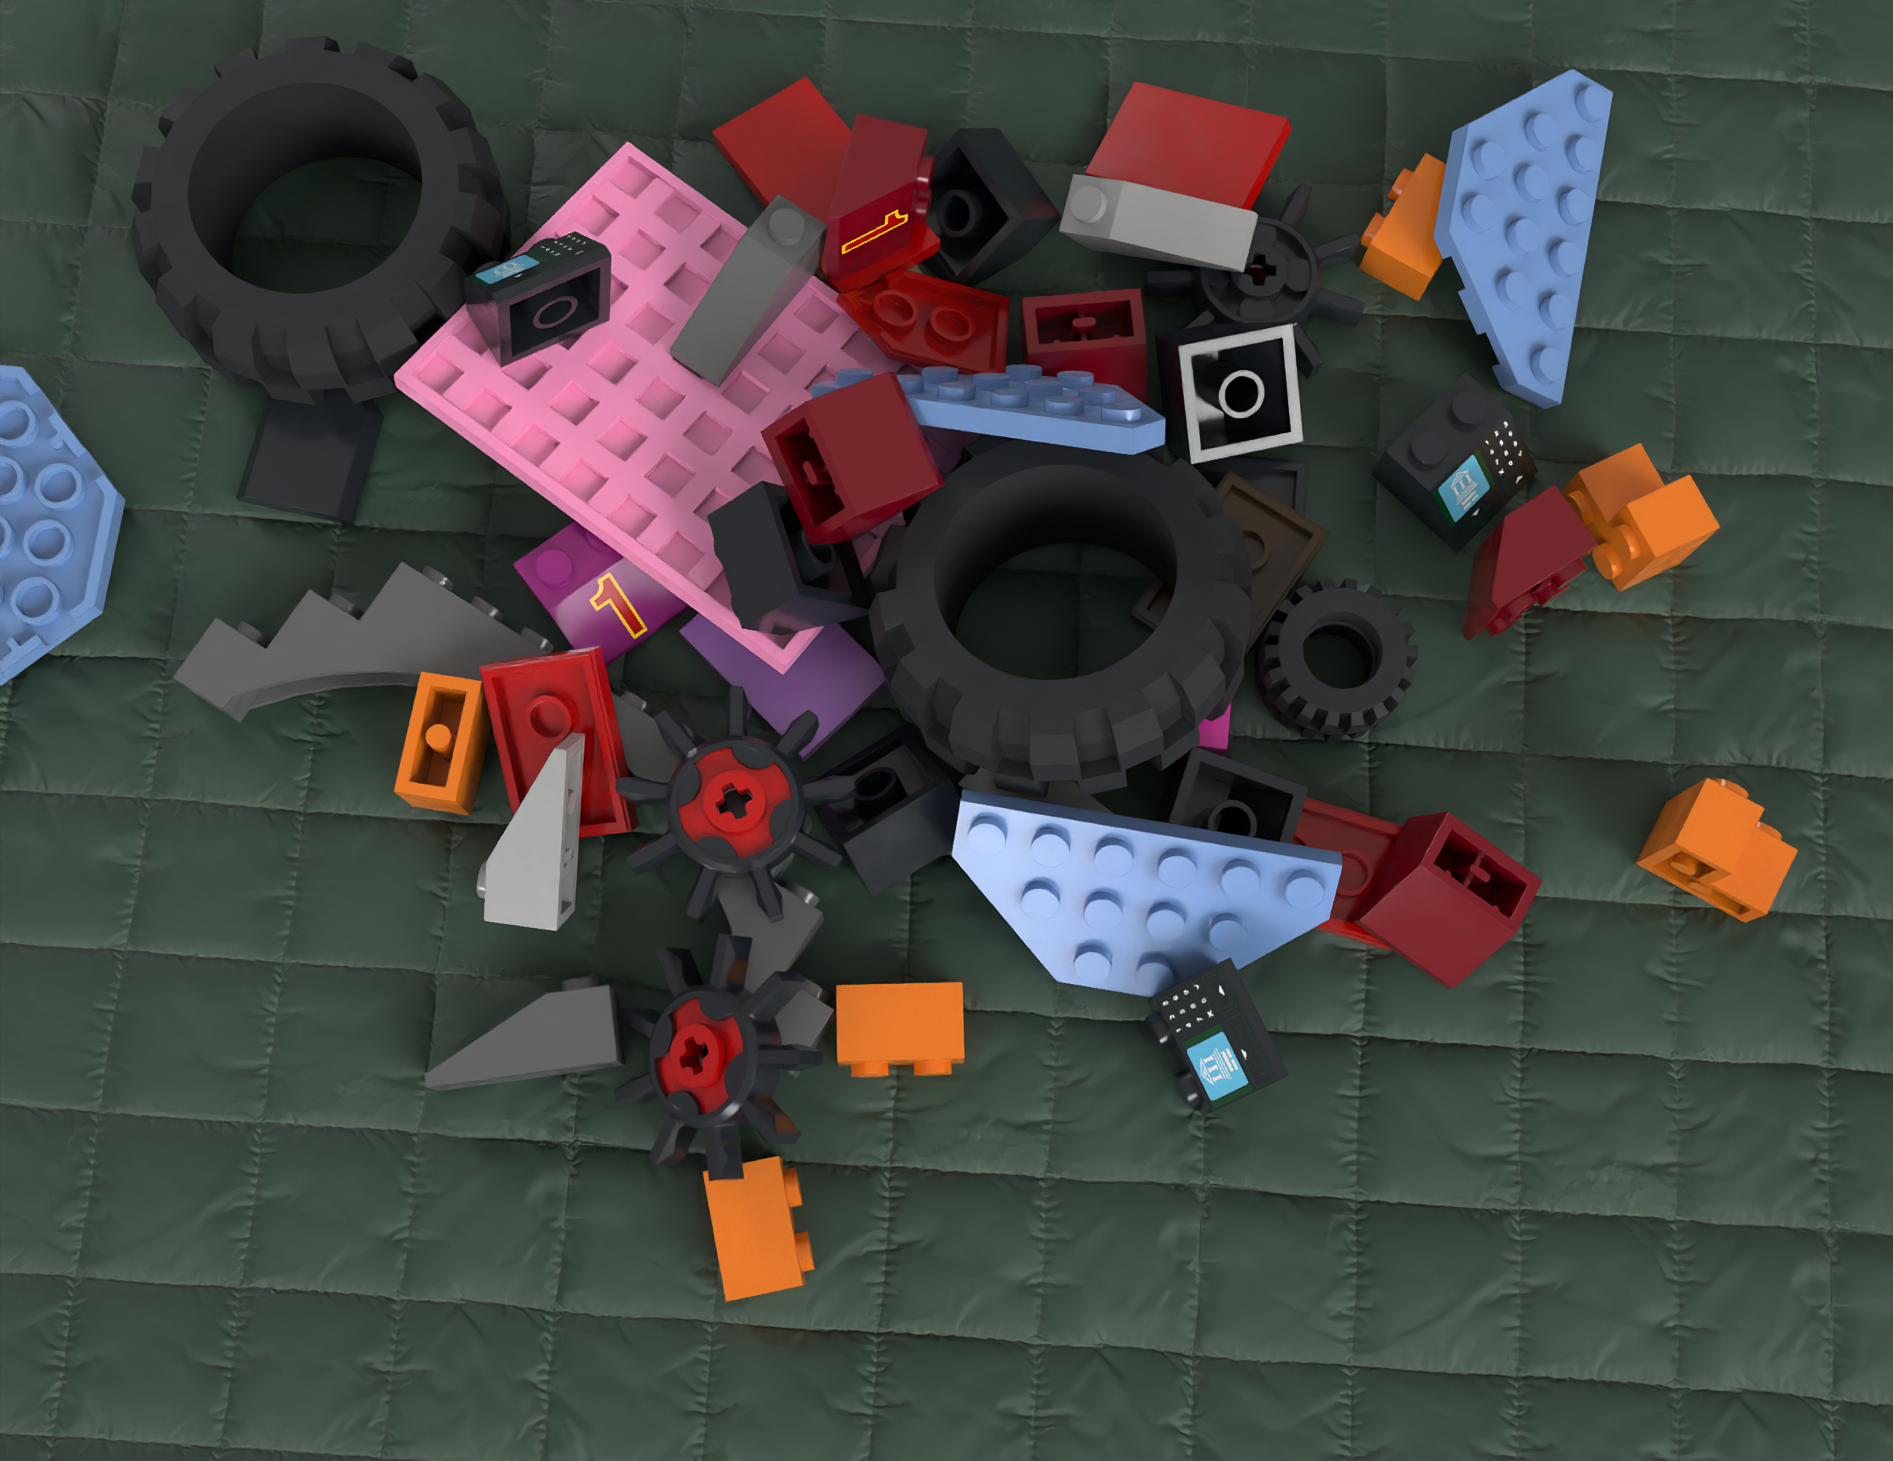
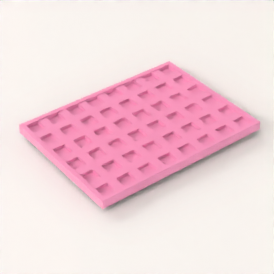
(624, 427)

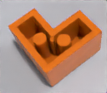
(1637, 518)
(1718, 849)

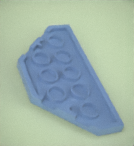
(1520, 225)
(1025, 406)
(54, 526)
(1136, 897)

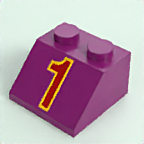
(596, 593)

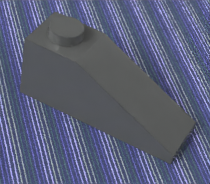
(751, 289)
(547, 1038)

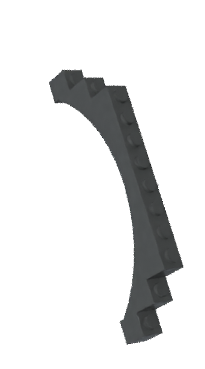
(429, 629)

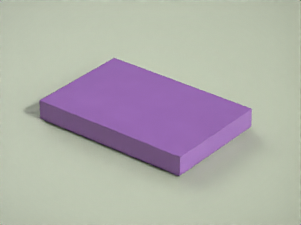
(828, 678)

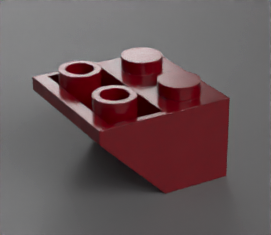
(1088, 334)
(852, 459)
(1526, 563)
(1446, 897)

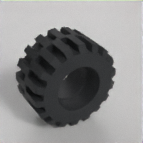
(1365, 624)

